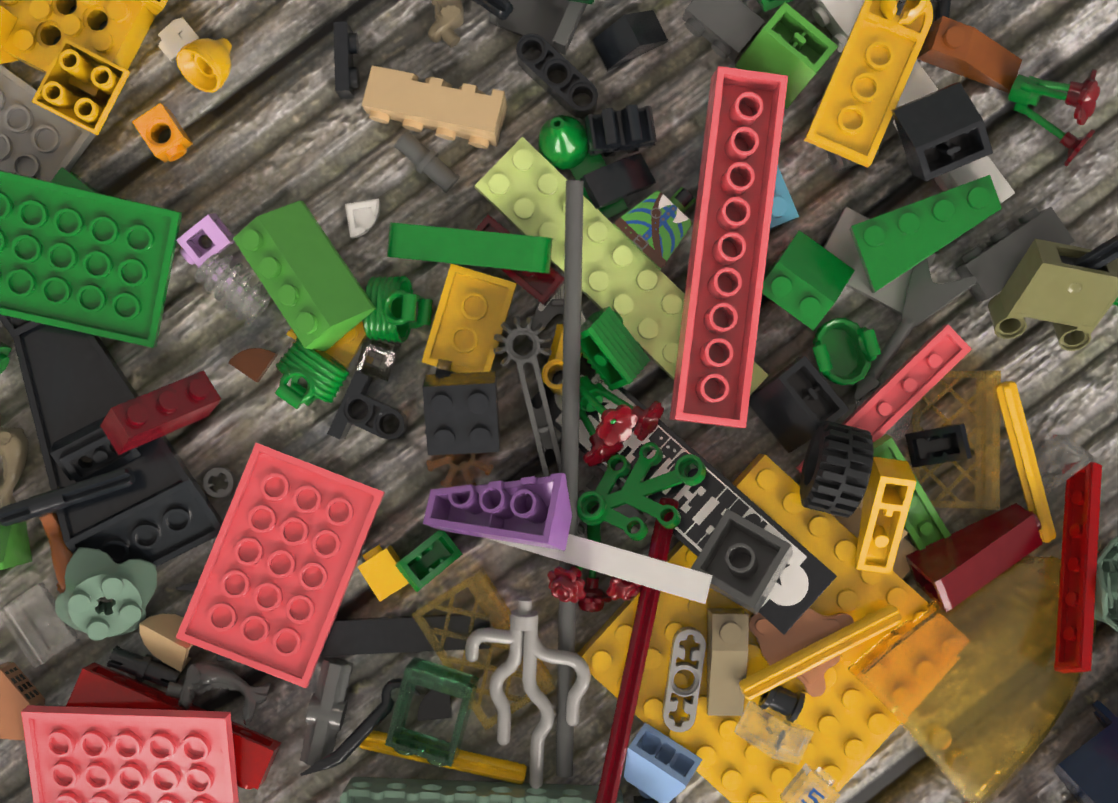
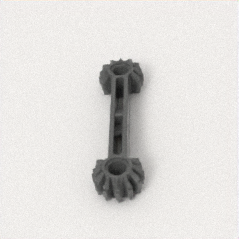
(539, 417)

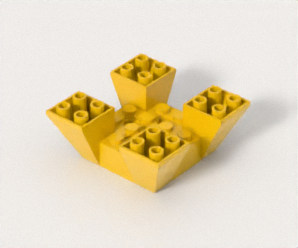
(87, 63)

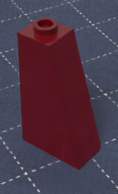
(974, 555)

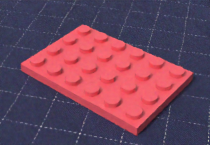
(280, 565)
(129, 755)

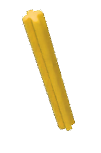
(1025, 457)
(820, 652)
(465, 762)

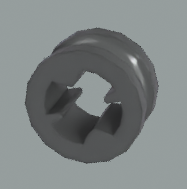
(217, 472)

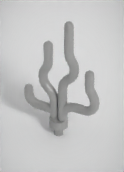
(526, 644)

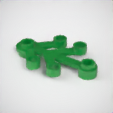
(636, 491)

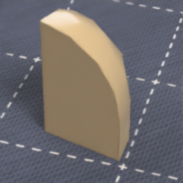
(160, 638)

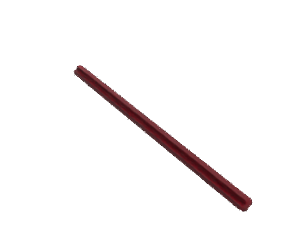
(634, 668)

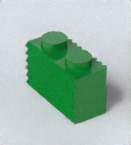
(611, 349)

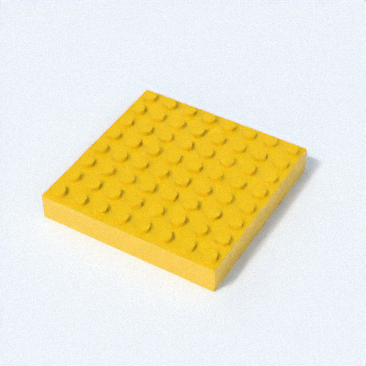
(844, 719)

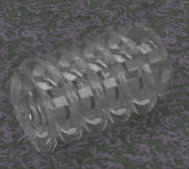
(233, 288)

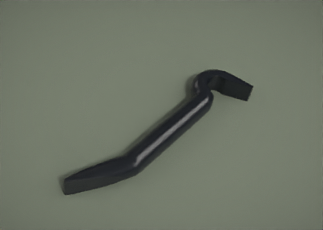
(362, 731)

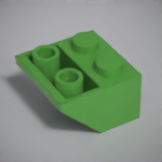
(789, 48)

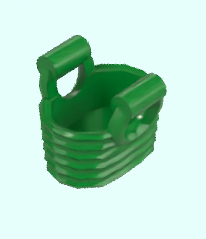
(394, 309)
(845, 350)
(319, 369)

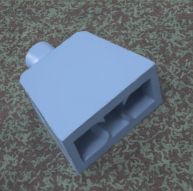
(658, 765)

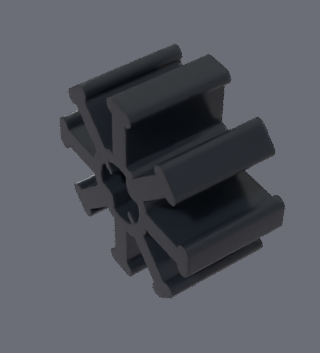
(620, 130)

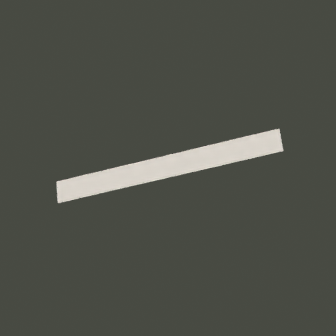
(628, 566)

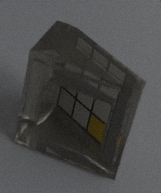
(378, 357)

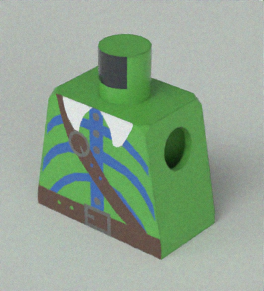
(658, 224)

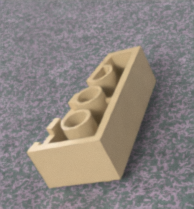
(435, 106)

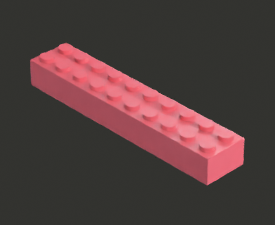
(729, 247)

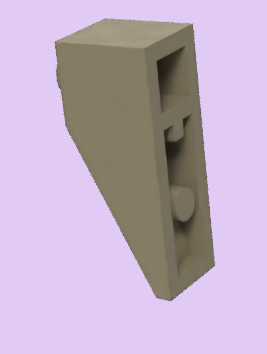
(726, 660)

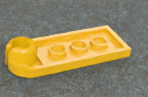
(870, 78)

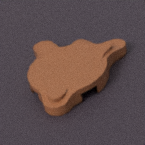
(806, 631)

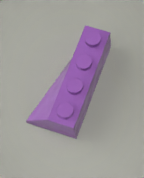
(515, 511)

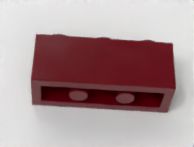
(160, 412)

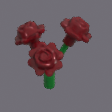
(570, 587)

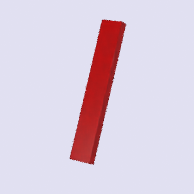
(1078, 571)

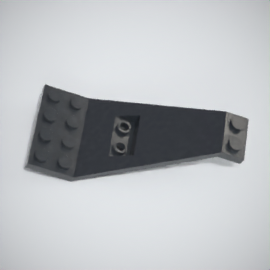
(70, 392)

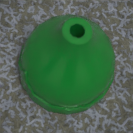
(563, 142)

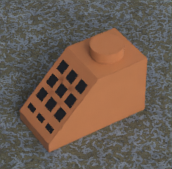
(15, 696)

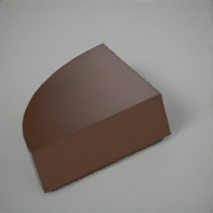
(253, 362)

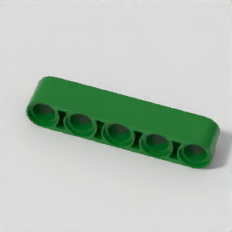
(470, 247)

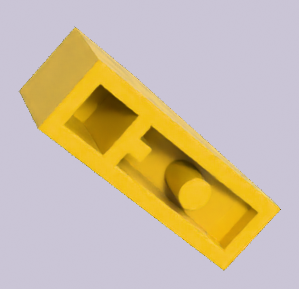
(884, 514)

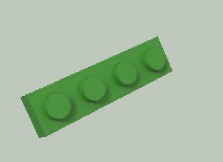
(922, 521)

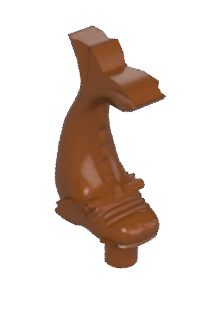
(59, 551)

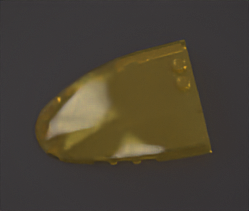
(978, 678)

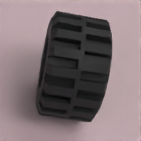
(836, 469)

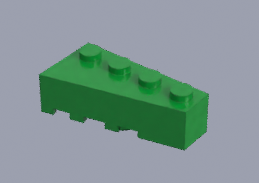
(912, 233)

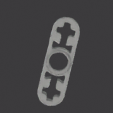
(669, 703)

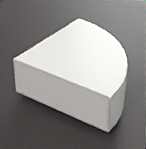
(362, 216)

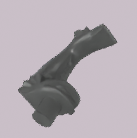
(206, 676)

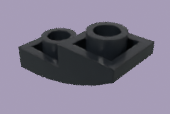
(618, 180)

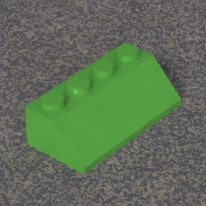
(304, 275)

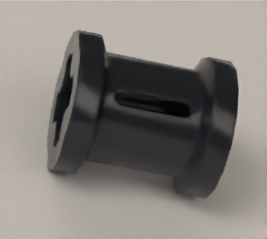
(783, 701)

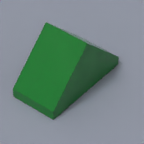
(428, 559)

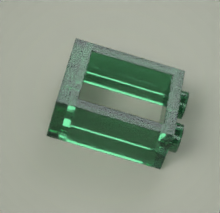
(443, 680)

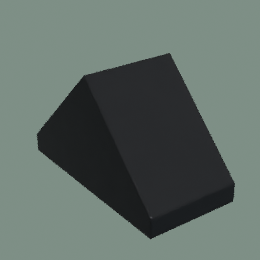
(629, 38)
(938, 445)

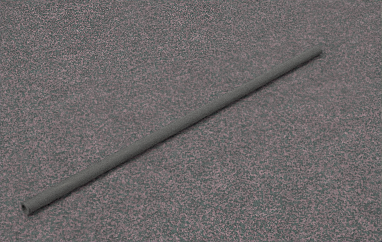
(570, 450)

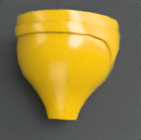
(205, 63)

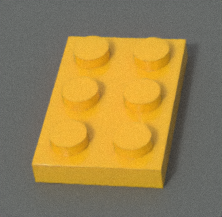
(468, 319)

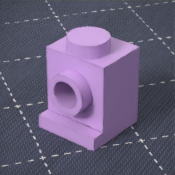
(191, 244)

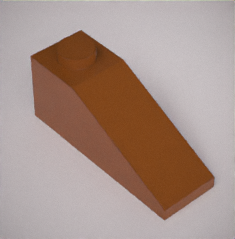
(969, 54)

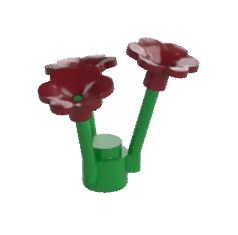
(1083, 96)
(615, 423)

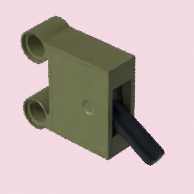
(1059, 286)

